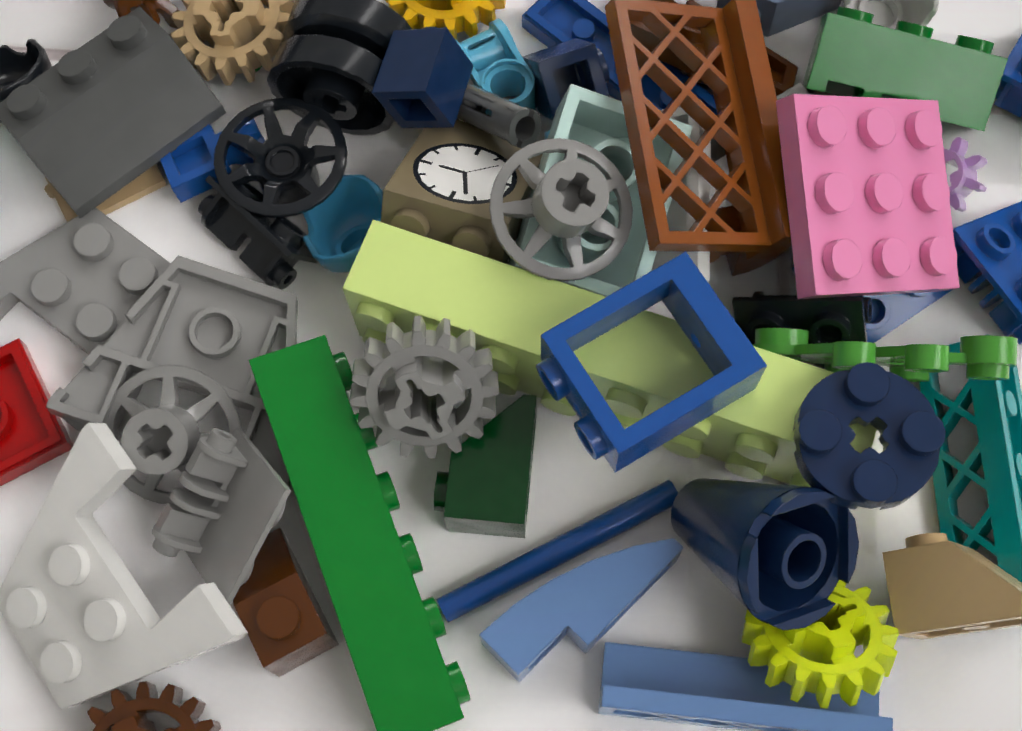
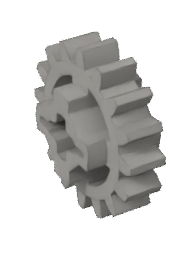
(441, 372)

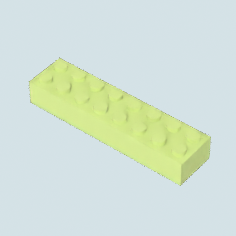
(632, 365)

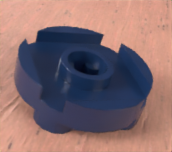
(906, 427)

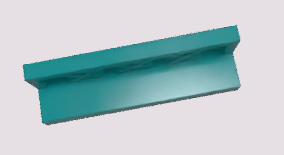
(999, 451)

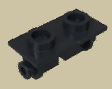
(274, 242)
(825, 318)

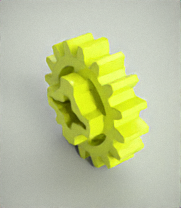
(822, 654)

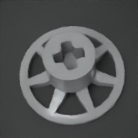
(565, 205)
(166, 434)

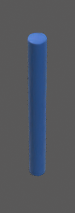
(557, 551)

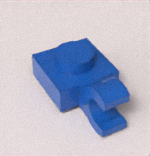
(194, 161)

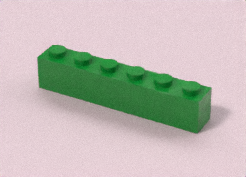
(356, 541)

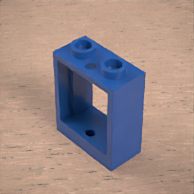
(703, 320)

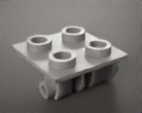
(225, 511)

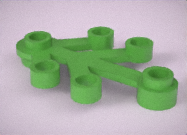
(983, 355)

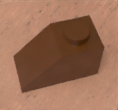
(282, 609)

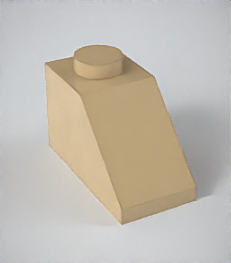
(948, 589)

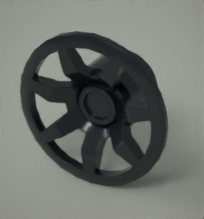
(282, 162)

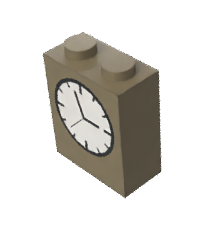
(447, 188)

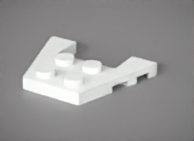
(80, 604)

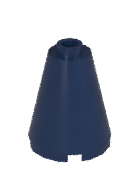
(770, 545)

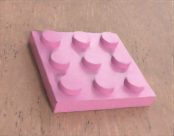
(866, 195)

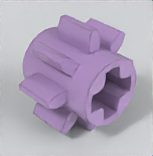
(965, 178)

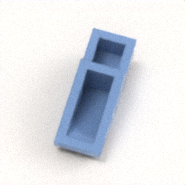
(577, 604)

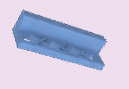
(719, 694)

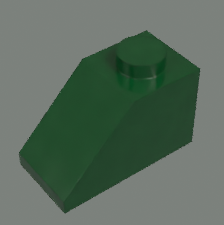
(491, 476)

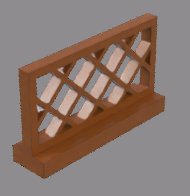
(744, 125)

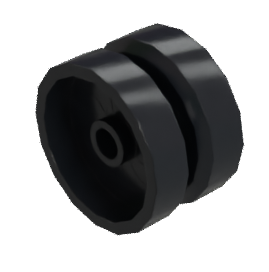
(334, 60)

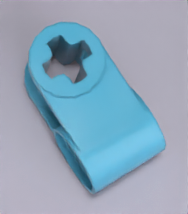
(499, 65)

